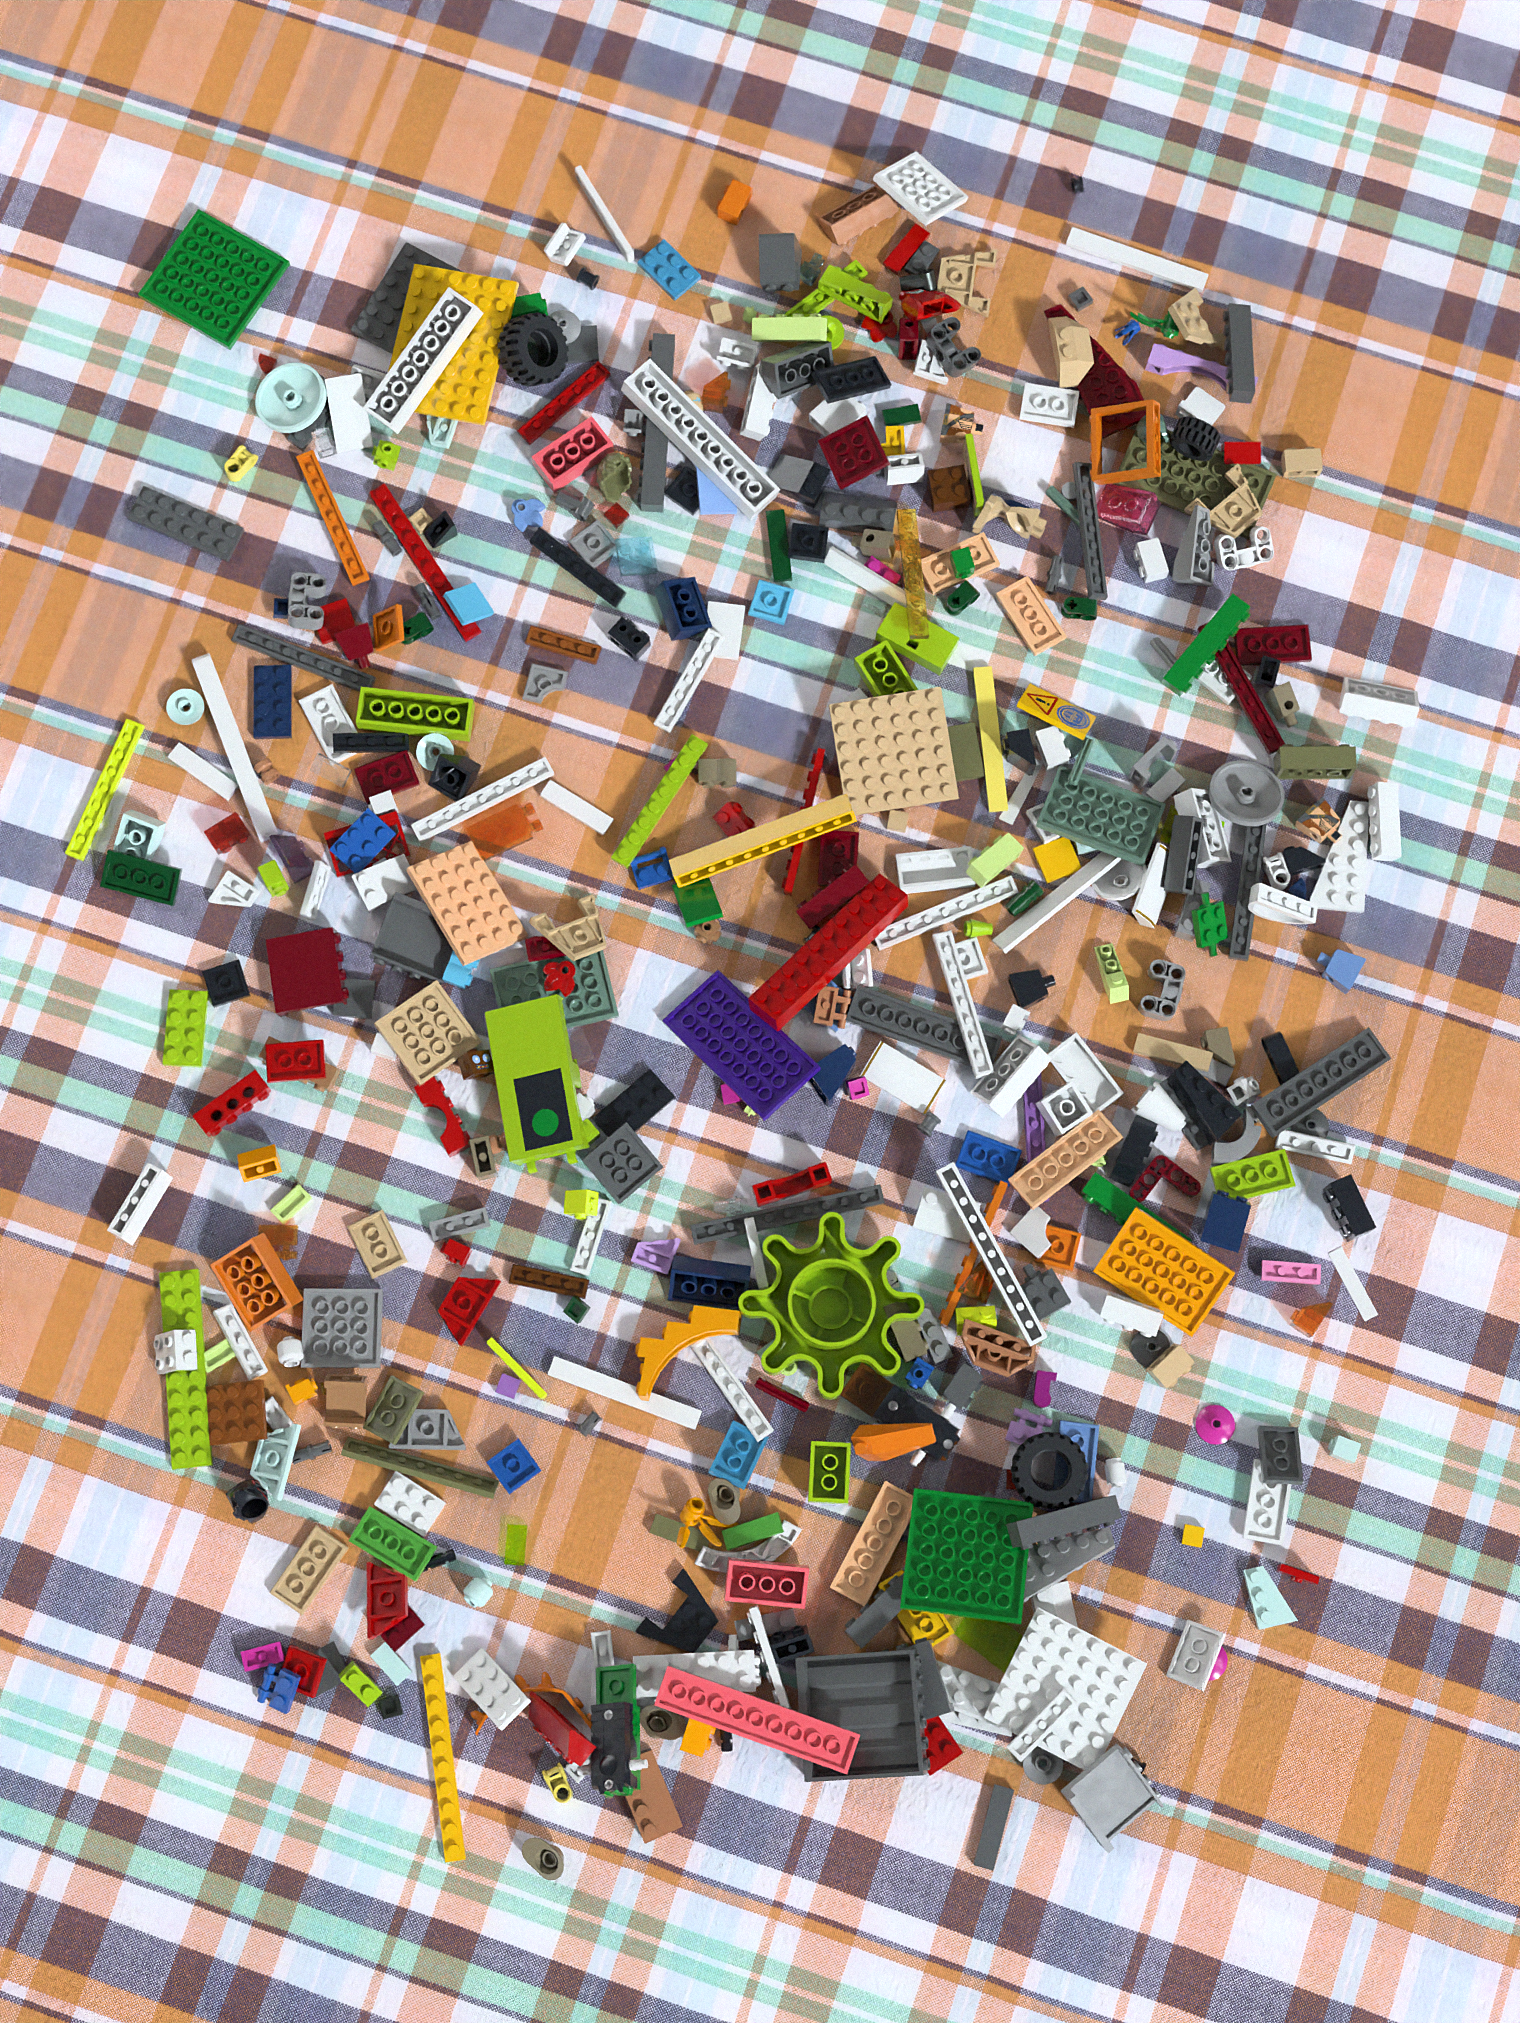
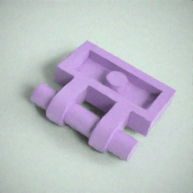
(1019, 1432)

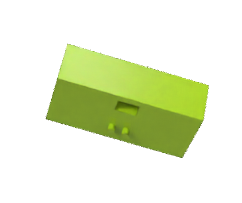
(929, 653)

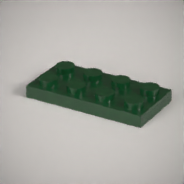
(141, 877)

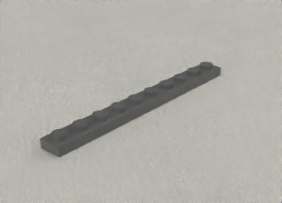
(788, 1214)

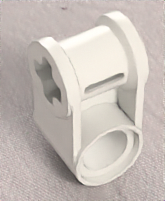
(1276, 867)

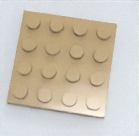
(427, 1033)

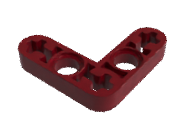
(1165, 1173)

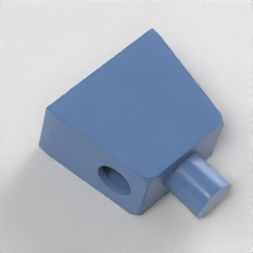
(1341, 968)

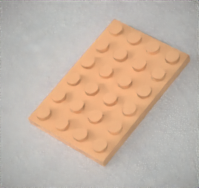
(467, 903)

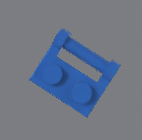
(654, 873)

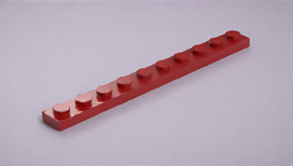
(420, 555)

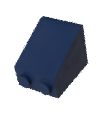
(833, 1073)
(1225, 1220)

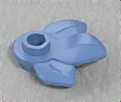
(530, 514)

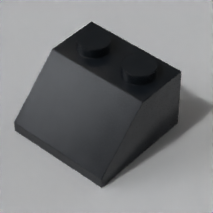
(1019, 750)

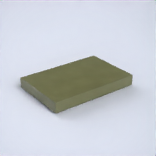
(965, 752)
(393, 1410)

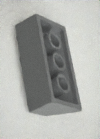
(793, 368)
(856, 513)

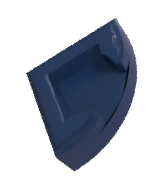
(1298, 889)

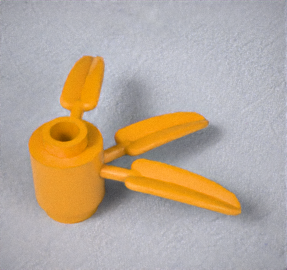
(691, 1515)

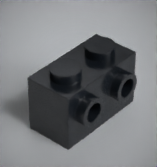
(629, 638)
(791, 1643)

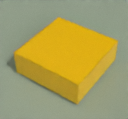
(1192, 1536)

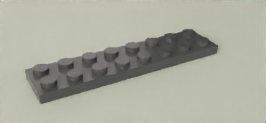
(913, 1025)
(1320, 1082)

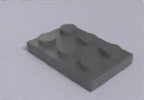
(1280, 1455)

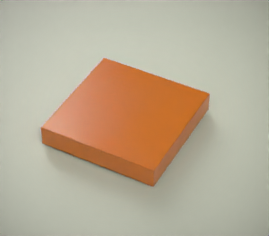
(388, 627)
(1063, 1248)

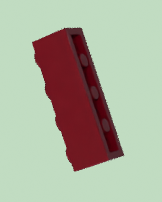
(832, 896)

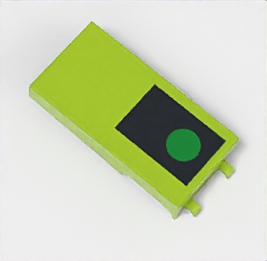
(536, 1081)

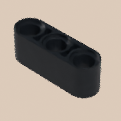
(1279, 1057)

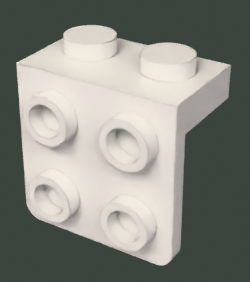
(1200, 406)
(175, 1351)

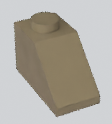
(1219, 1043)

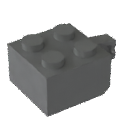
(1044, 1292)

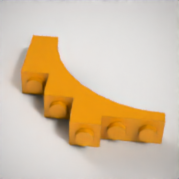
(656, 1353)

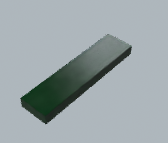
(778, 545)

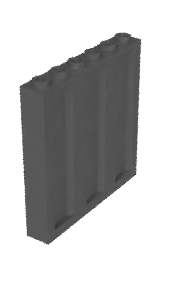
(873, 1697)

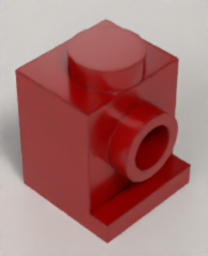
(456, 1252)

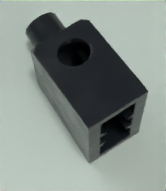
(1030, 987)

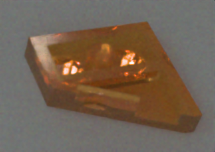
(978, 1284)

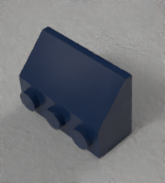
(682, 608)

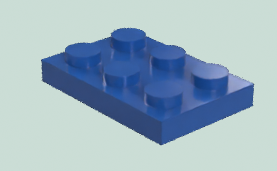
(362, 841)

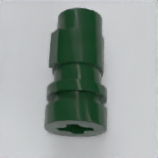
(1022, 899)

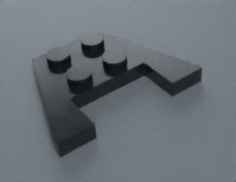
(689, 1624)

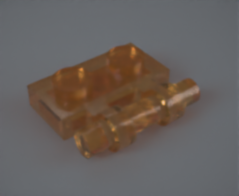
(282, 1236)

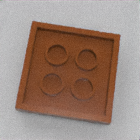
(236, 1412)

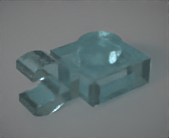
(810, 271)

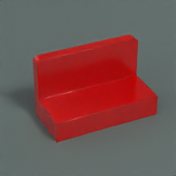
(1241, 452)

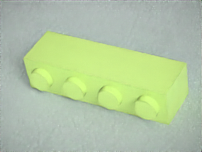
(789, 328)

